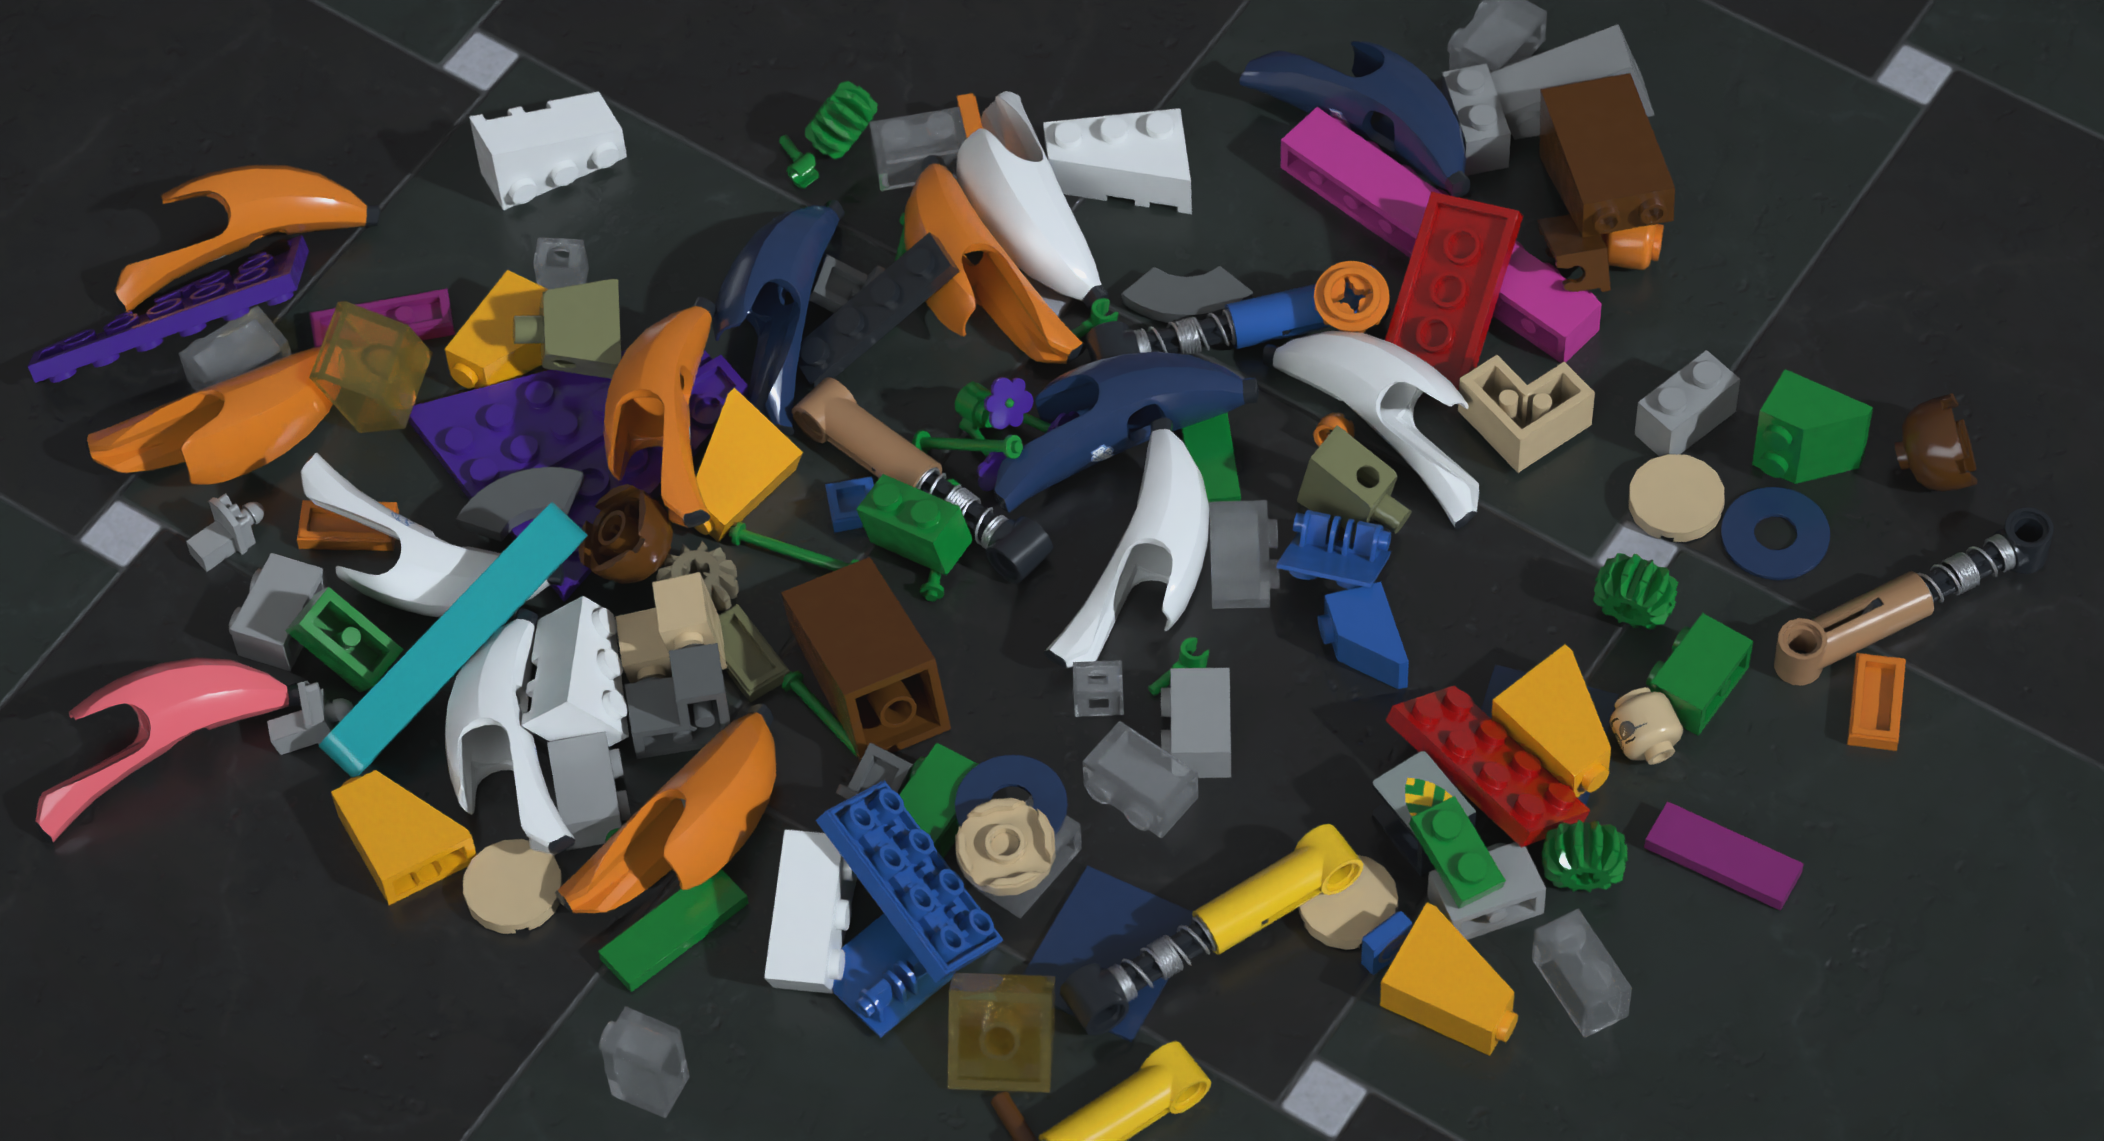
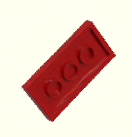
(1453, 282)
(1487, 764)

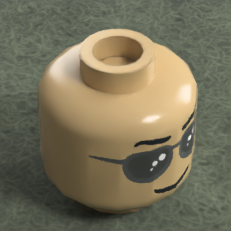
(1646, 726)

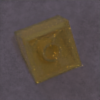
(370, 368)
(1001, 1032)

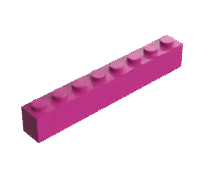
(1392, 204)

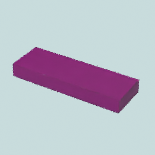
(425, 313)
(1724, 855)

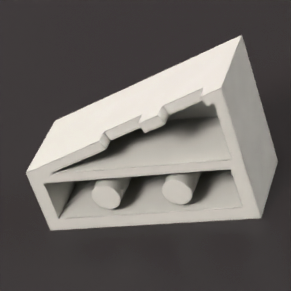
(546, 147)
(1122, 157)
(577, 675)
(809, 914)

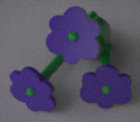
(997, 408)

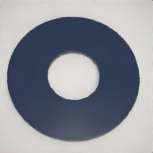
(1770, 564)
(1014, 771)

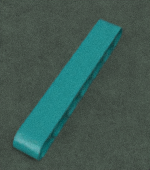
(452, 640)

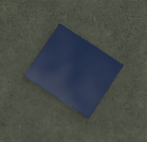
(1102, 926)

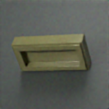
(749, 656)

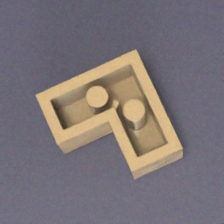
(1522, 418)
(681, 618)

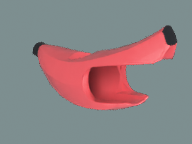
(170, 705)

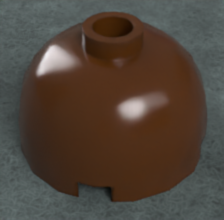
(1937, 446)
(627, 536)

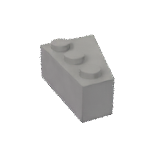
(1581, 60)

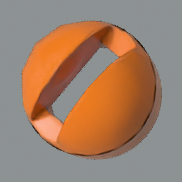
(1328, 423)

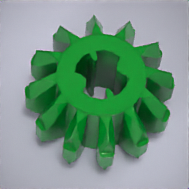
(841, 119)
(1635, 591)
(1584, 856)

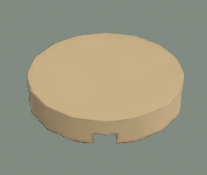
(1676, 497)
(1017, 855)
(512, 886)
(1349, 915)

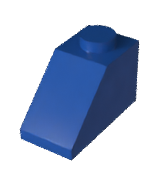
(1365, 634)

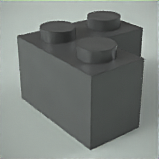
(681, 709)

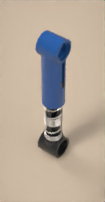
(1241, 322)

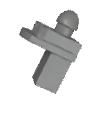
(227, 534)
(309, 724)

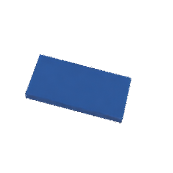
(910, 880)

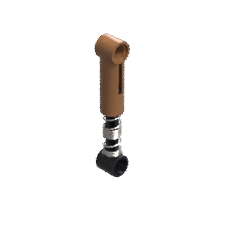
(835, 417)
(1908, 598)

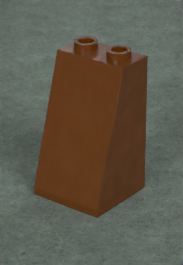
(1604, 156)
(868, 658)

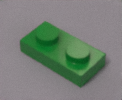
(1457, 852)

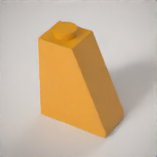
(485, 347)
(742, 464)
(1557, 722)
(400, 835)
(1448, 985)

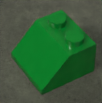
(1809, 431)

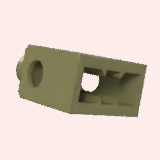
(576, 329)
(1352, 484)

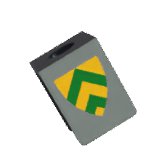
(1407, 792)

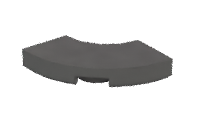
(1179, 297)
(519, 499)

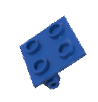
(1348, 563)
(883, 977)

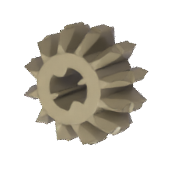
(715, 570)

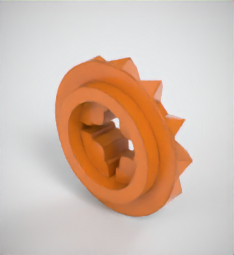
(1363, 281)

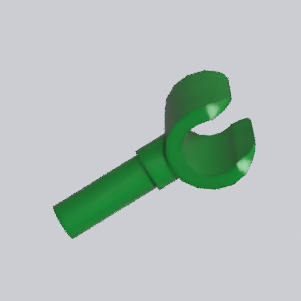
(802, 169)
(1097, 316)
(1185, 660)

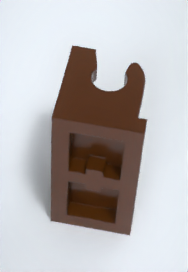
(1573, 250)

